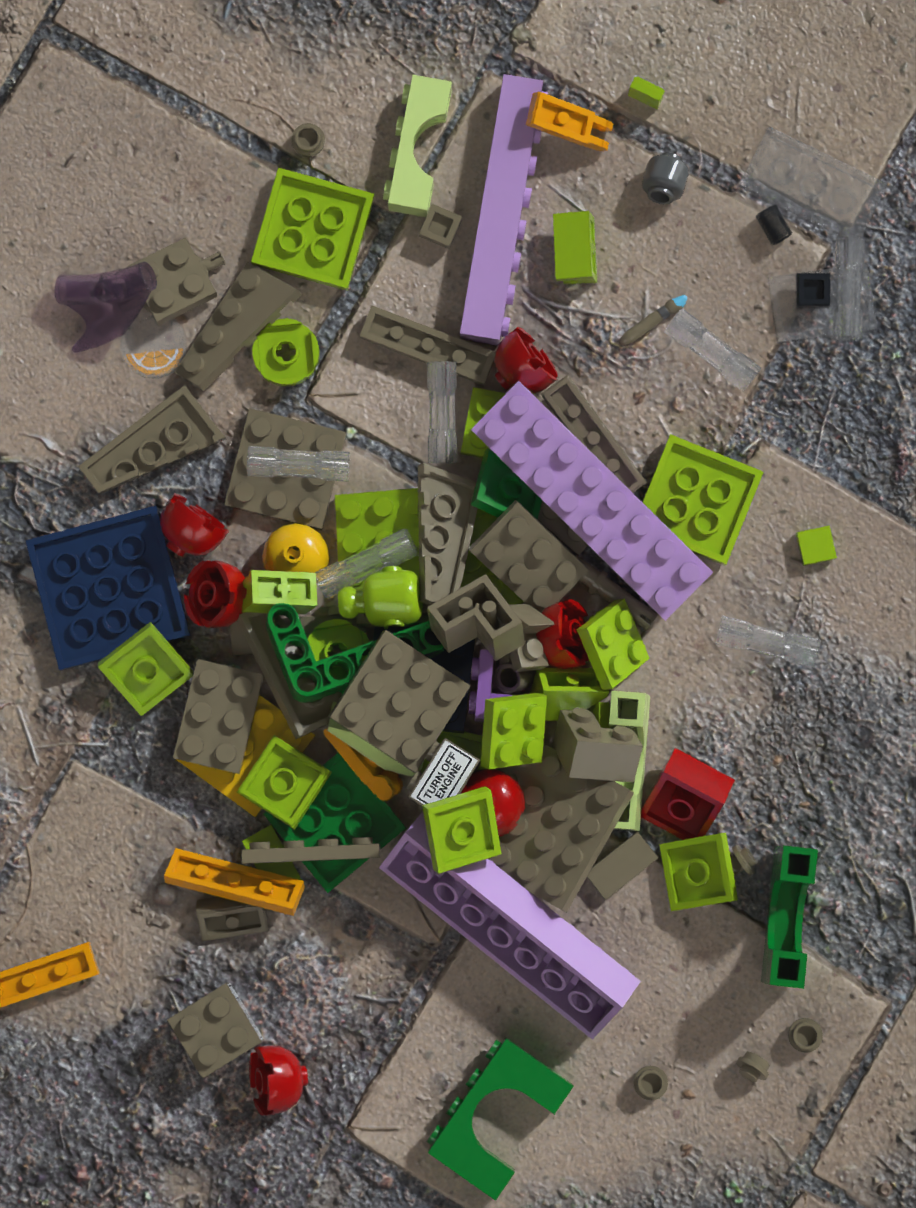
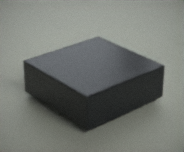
(812, 290)

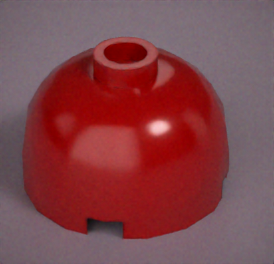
(521, 361)
(190, 528)
(215, 594)
(561, 641)
(506, 796)
(277, 1079)

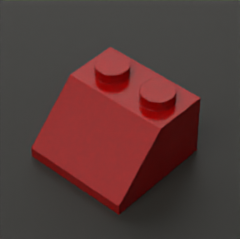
(686, 796)

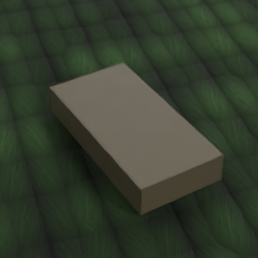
(621, 865)

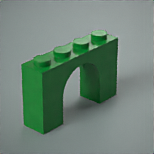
(783, 955)
(507, 1069)

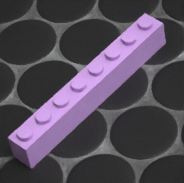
(501, 214)

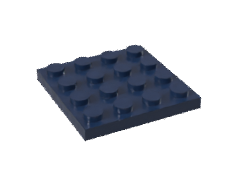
(106, 585)

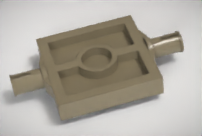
(181, 280)

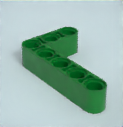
(319, 670)

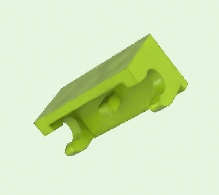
(575, 247)
(277, 587)

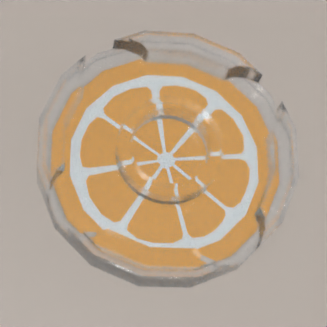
(153, 349)

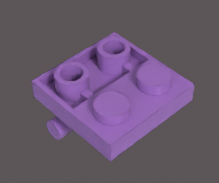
(482, 671)

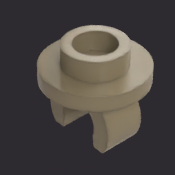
(742, 861)

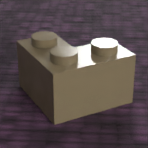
(480, 613)
(595, 751)

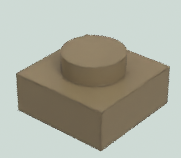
(440, 226)

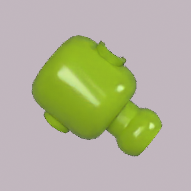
(386, 598)

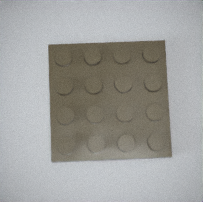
(560, 828)

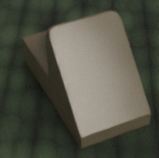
(531, 655)

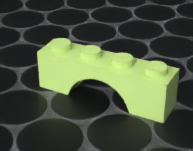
(426, 106)
(632, 711)

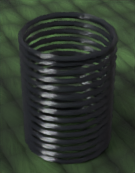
(766, 221)

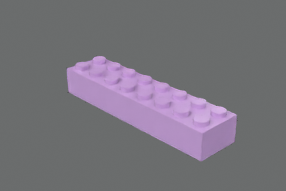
(591, 500)
(516, 932)

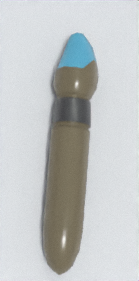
(671, 307)

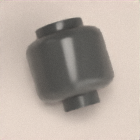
(665, 178)

